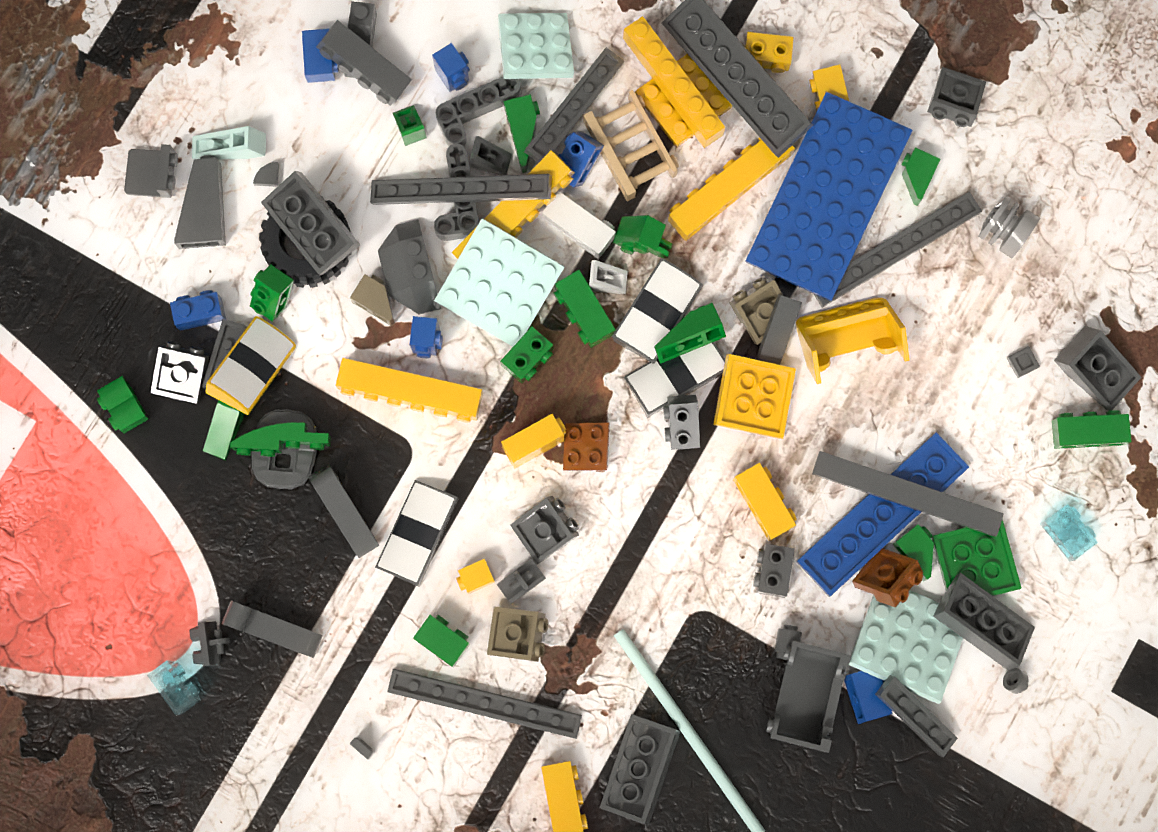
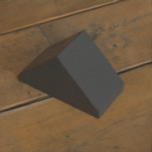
(489, 157)

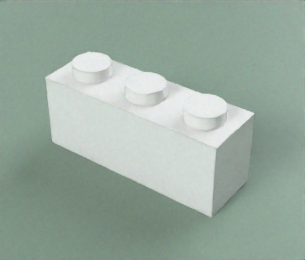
(579, 224)

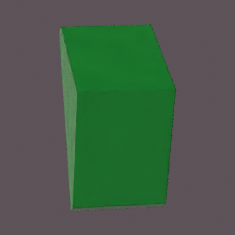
(409, 125)

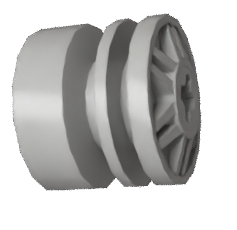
(1009, 227)

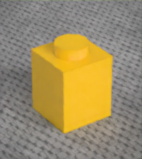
(475, 577)

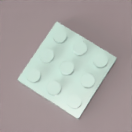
(535, 45)

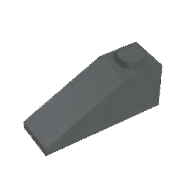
(362, 22)

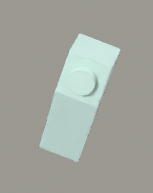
(230, 144)

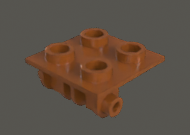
(586, 447)

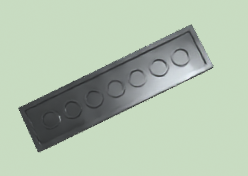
(737, 75)

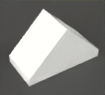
(607, 278)

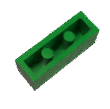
(583, 309)
(1091, 430)

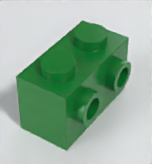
(270, 292)
(527, 355)
(441, 640)

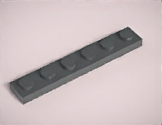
(574, 105)

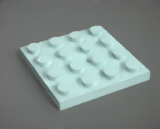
(499, 283)
(907, 645)

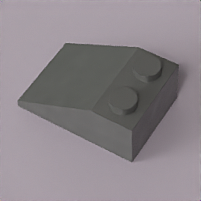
(1097, 367)

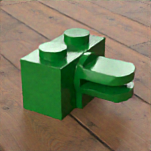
(642, 235)

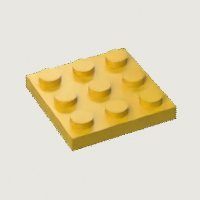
(665, 113)
(754, 396)

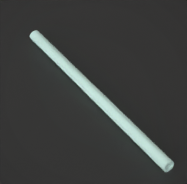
(688, 732)

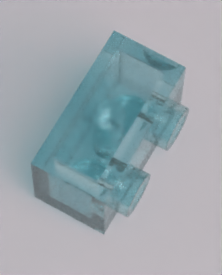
(1069, 532)
(174, 687)

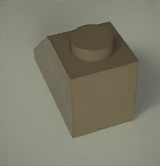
(373, 298)

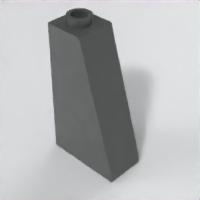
(202, 210)

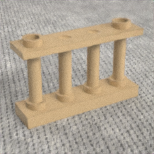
(617, 164)

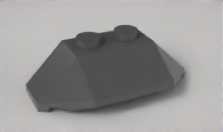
(408, 268)

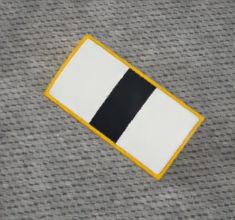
(250, 365)

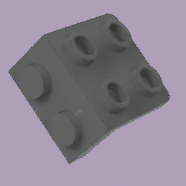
(151, 172)

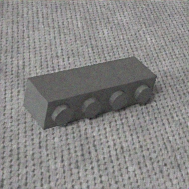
(363, 63)

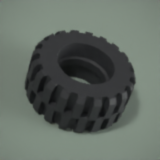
(301, 271)

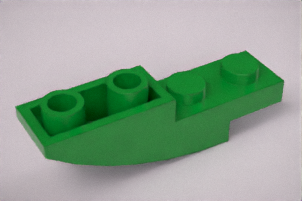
(271, 439)

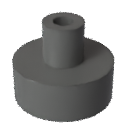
(1015, 681)

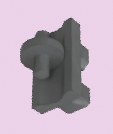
(521, 581)
(211, 643)

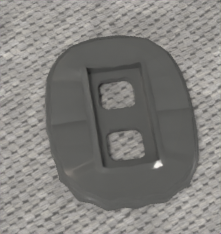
(301, 459)

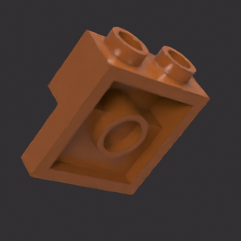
(889, 577)

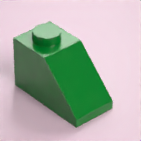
(918, 173)
(918, 546)

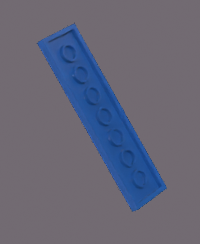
(877, 520)

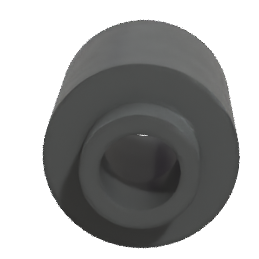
(785, 637)

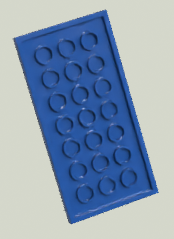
(828, 196)

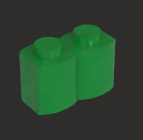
(122, 405)

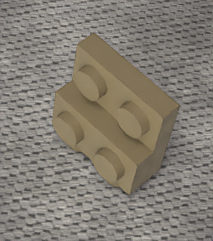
(756, 306)
(517, 634)

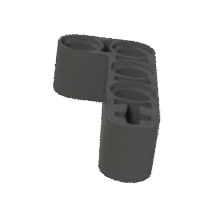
(480, 108)
(462, 212)
(343, 510)
(272, 629)

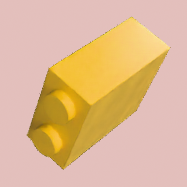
(534, 440)

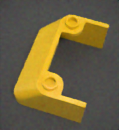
(850, 330)

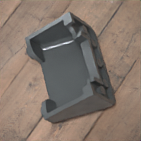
(808, 696)

